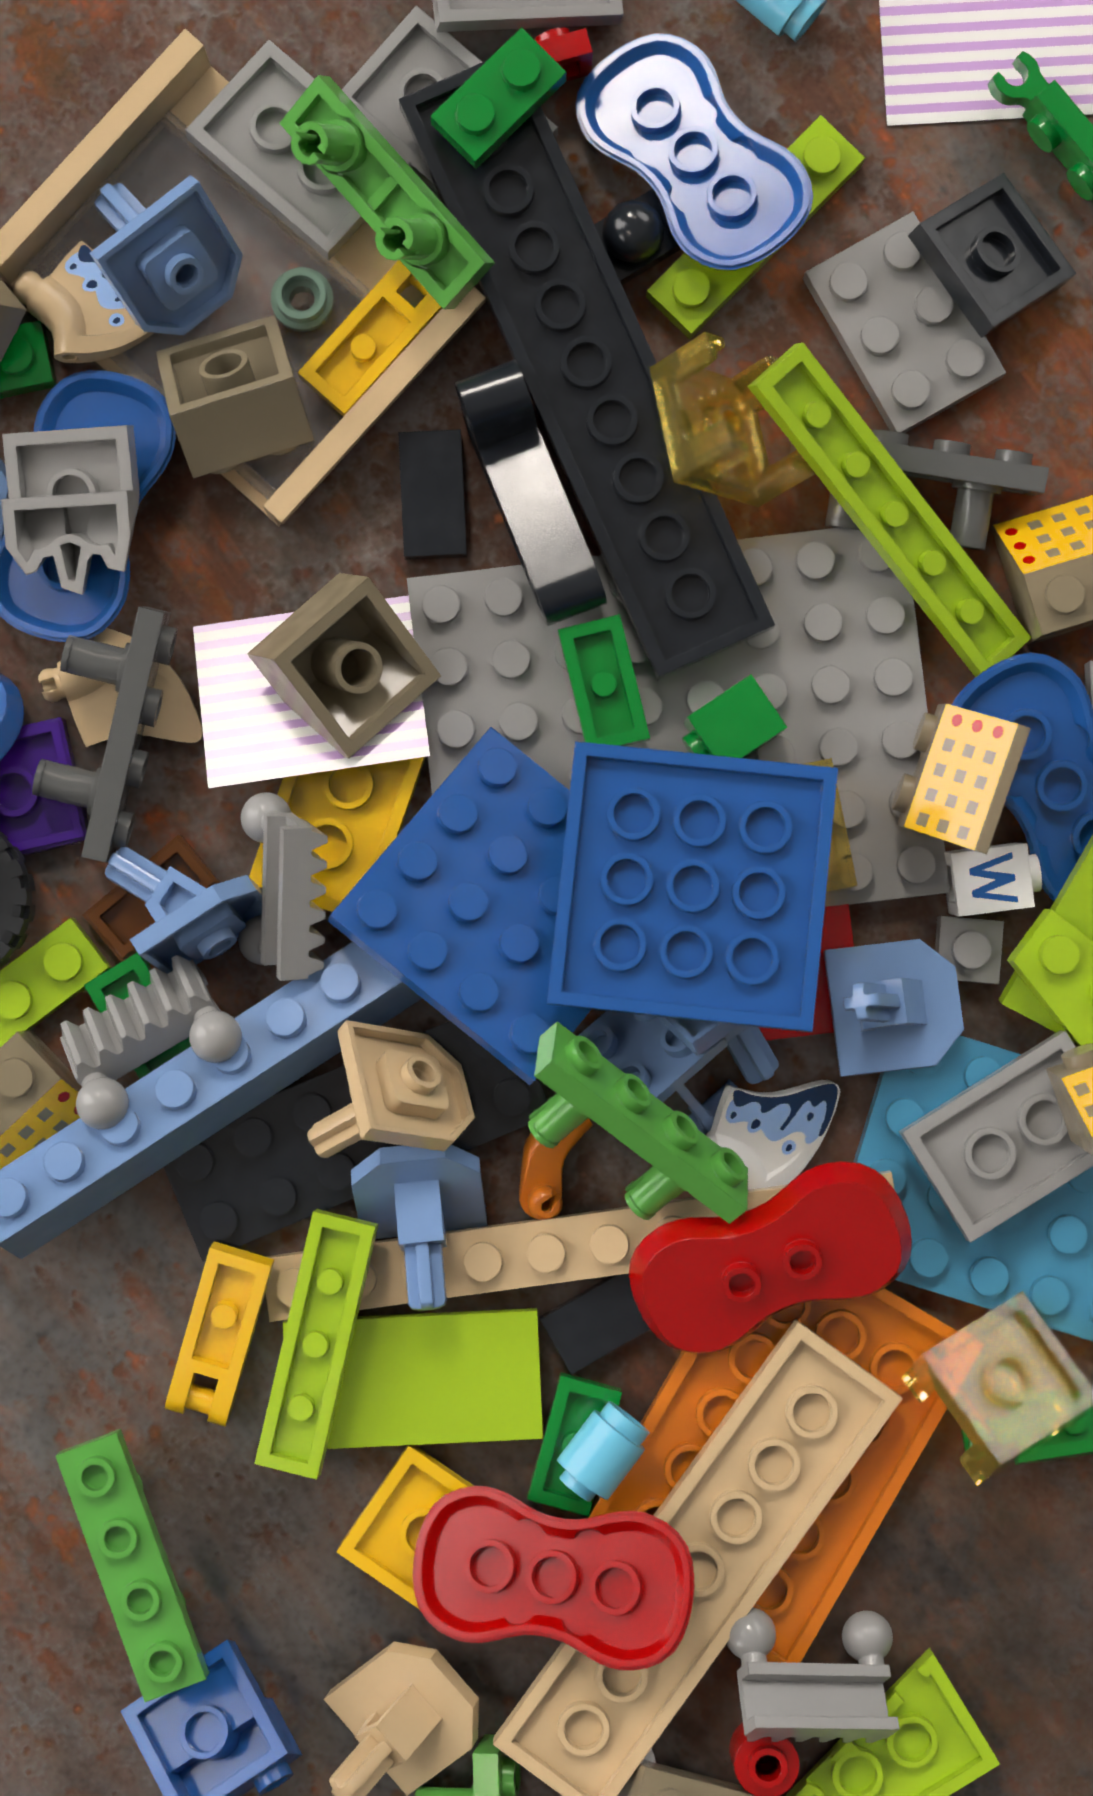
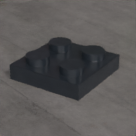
(991, 254)

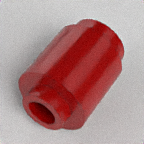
(767, 1778)

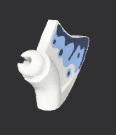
(775, 1129)

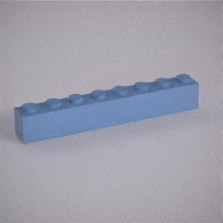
(193, 1099)

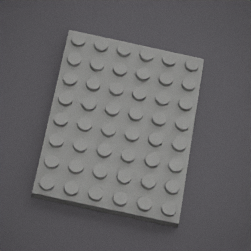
(833, 666)

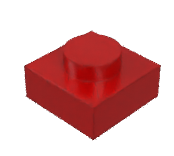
(569, 50)

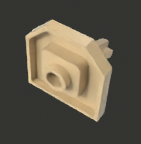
(400, 1092)
(407, 1716)

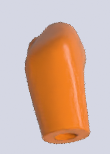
(542, 1174)

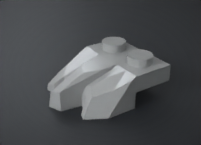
(71, 499)

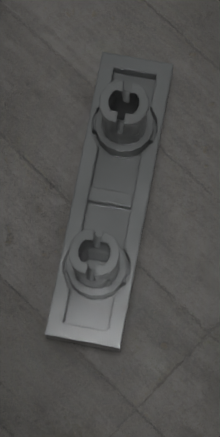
(972, 476)
(137, 705)

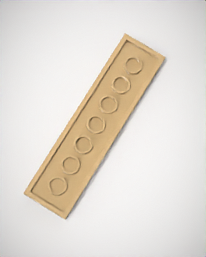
(741, 1517)

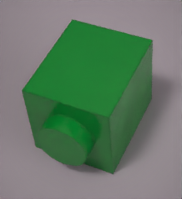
(733, 722)

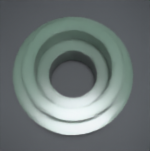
(297, 281)

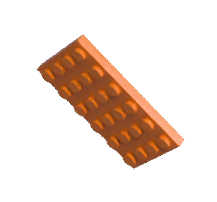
(879, 1335)

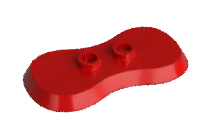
(818, 1239)
(598, 1583)

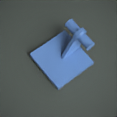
(657, 1057)

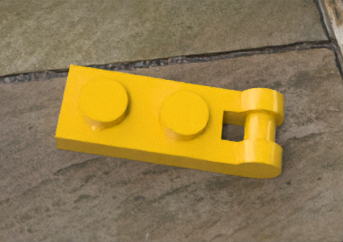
(368, 340)
(219, 1331)

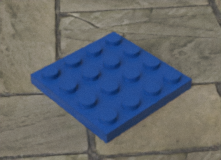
(693, 886)
(472, 901)

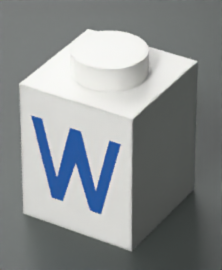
(992, 881)

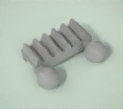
(284, 929)
(139, 1030)
(814, 1697)

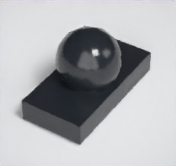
(636, 236)

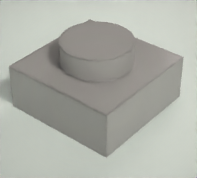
(971, 947)

